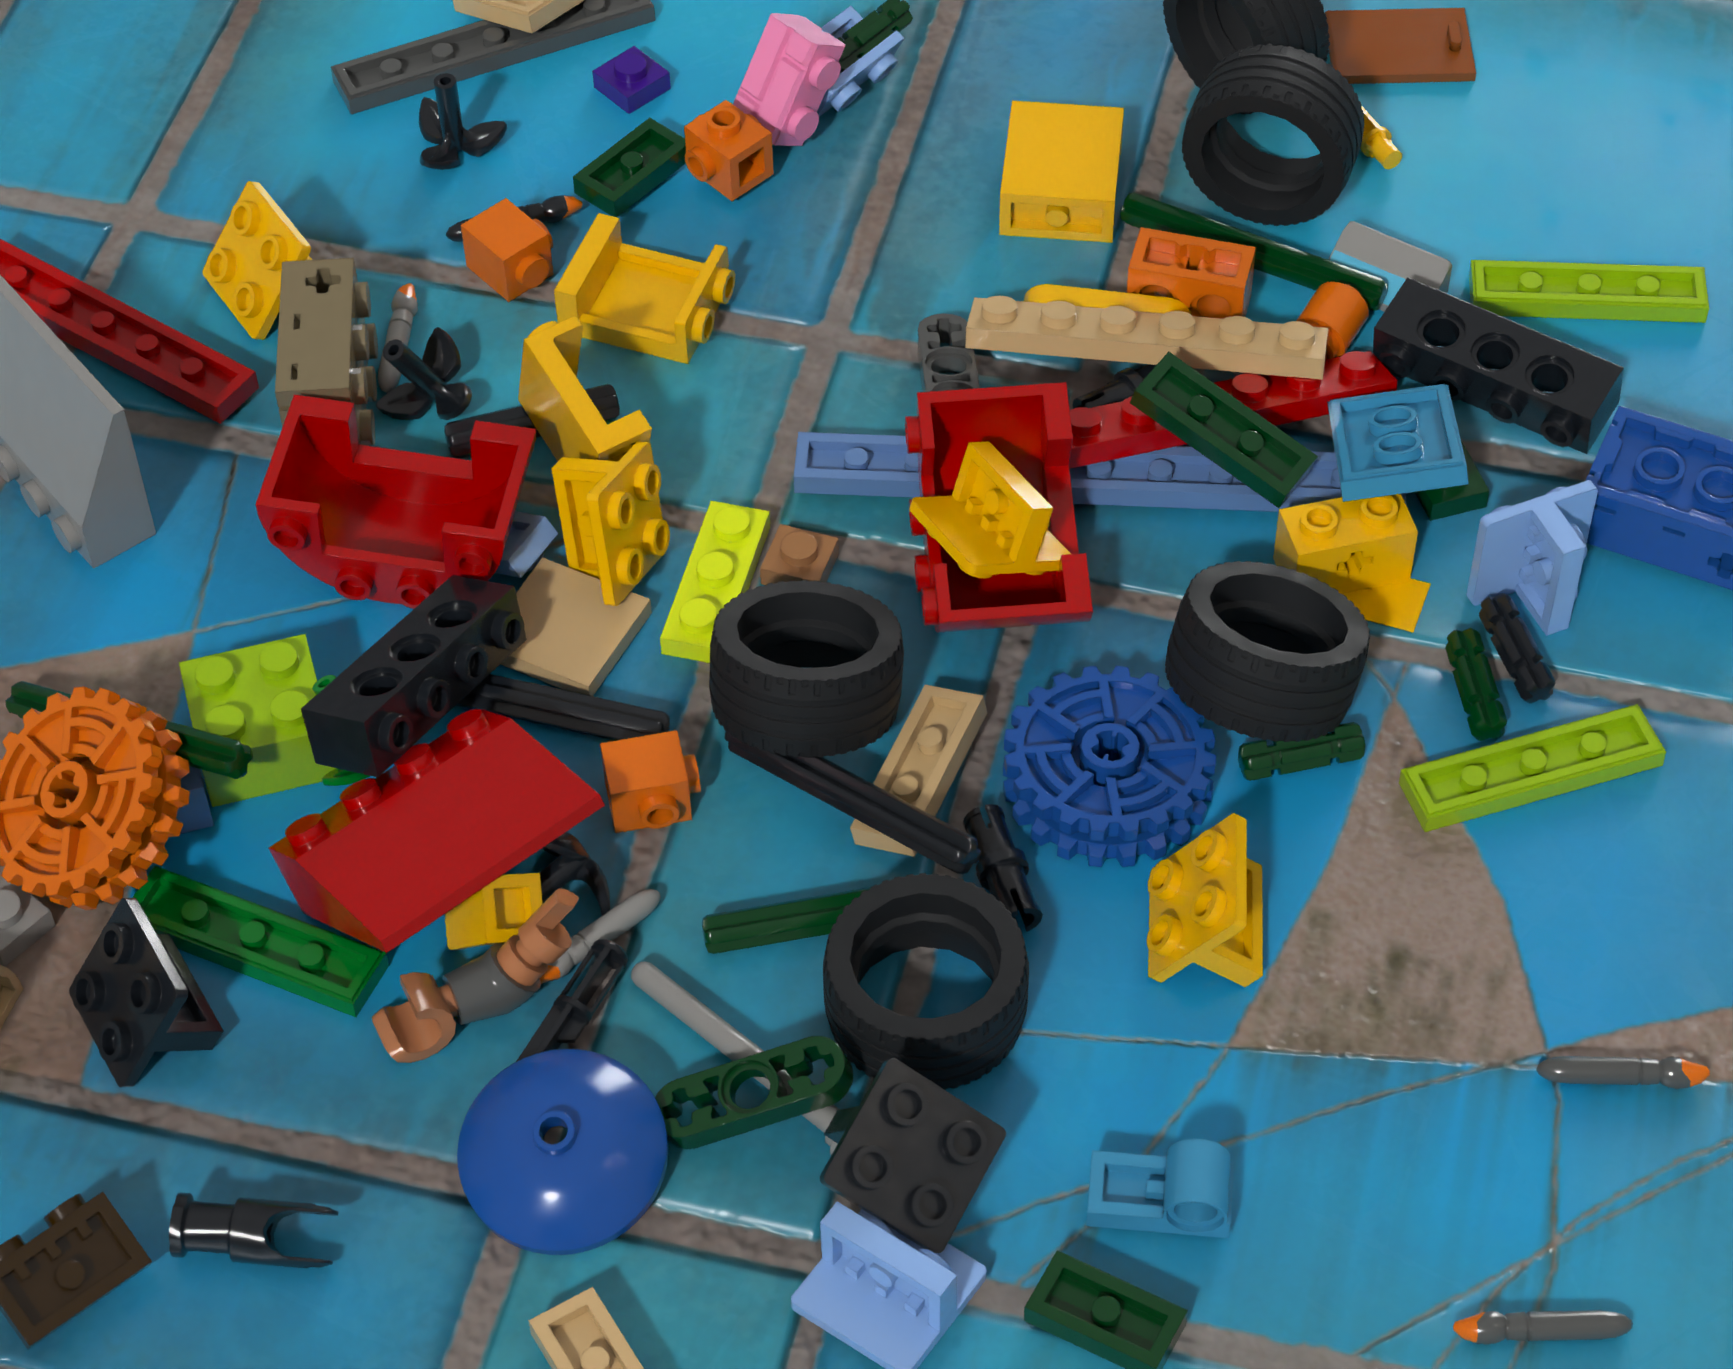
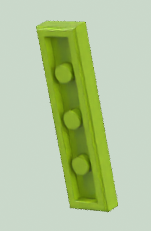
(1589, 290)
(1531, 767)

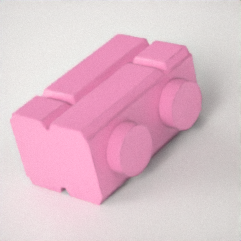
(790, 77)

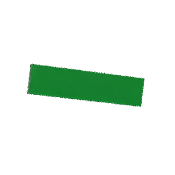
(262, 942)

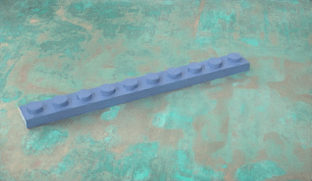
(1152, 479)

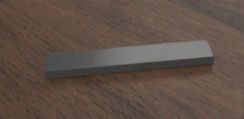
(476, 51)

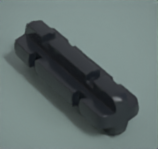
(1516, 648)

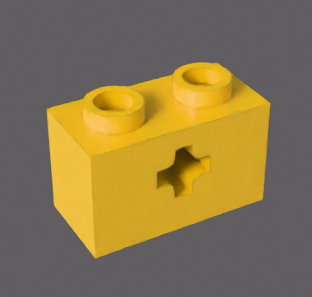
(1348, 542)

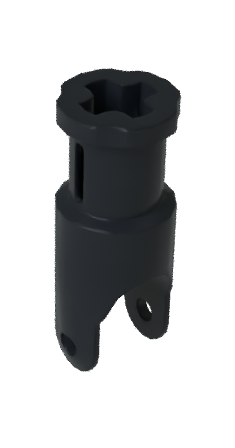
(237, 1229)

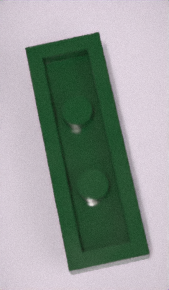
(1223, 429)

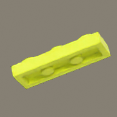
(715, 573)

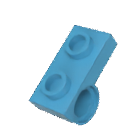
(1163, 1194)

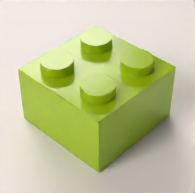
(256, 699)

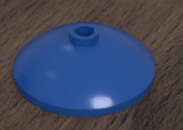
(571, 1191)

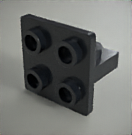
(140, 996)
(911, 1154)

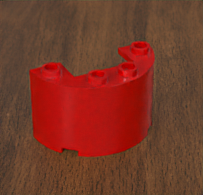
(1036, 436)
(385, 517)

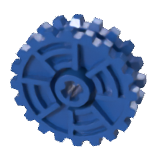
(1108, 766)

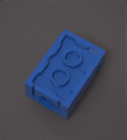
(1665, 496)

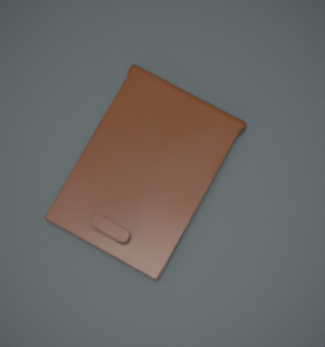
(1401, 45)

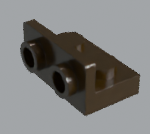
(66, 1266)

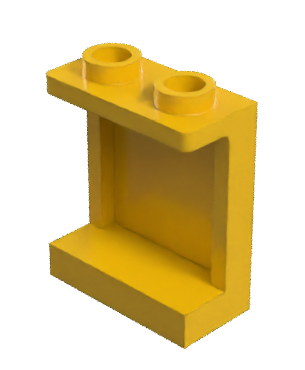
(1061, 171)
(642, 295)
(560, 403)

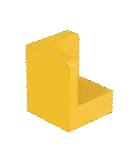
(494, 911)

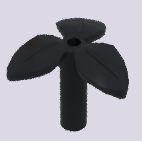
(442, 125)
(427, 379)
(573, 864)

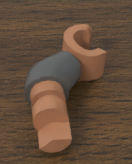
(477, 990)

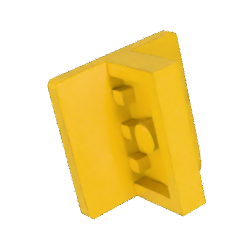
(249, 259)
(612, 518)
(992, 518)
(1208, 907)

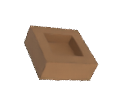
(799, 556)

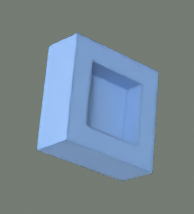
(525, 544)

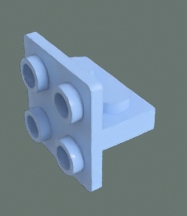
(1536, 553)
(884, 1289)

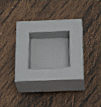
(21, 921)

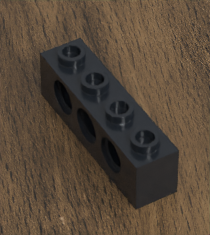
(1528, 364)
(414, 675)

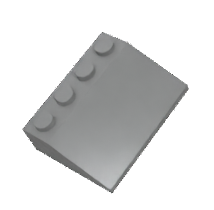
(66, 440)

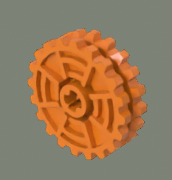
(88, 798)

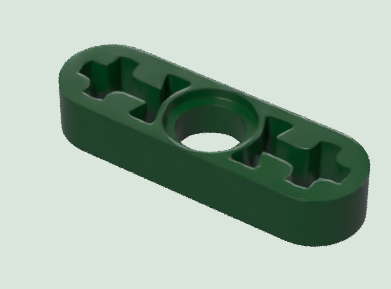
(794, 1057)

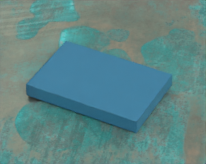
(1397, 442)

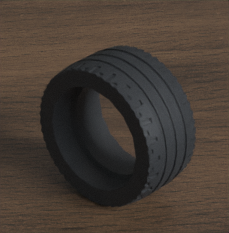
(1213, 29)
(1286, 86)
(1267, 651)
(813, 711)
(937, 915)

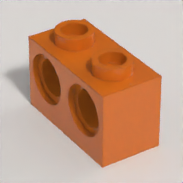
(1200, 272)

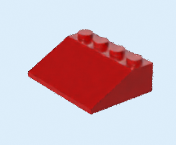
(431, 829)

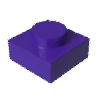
(631, 79)

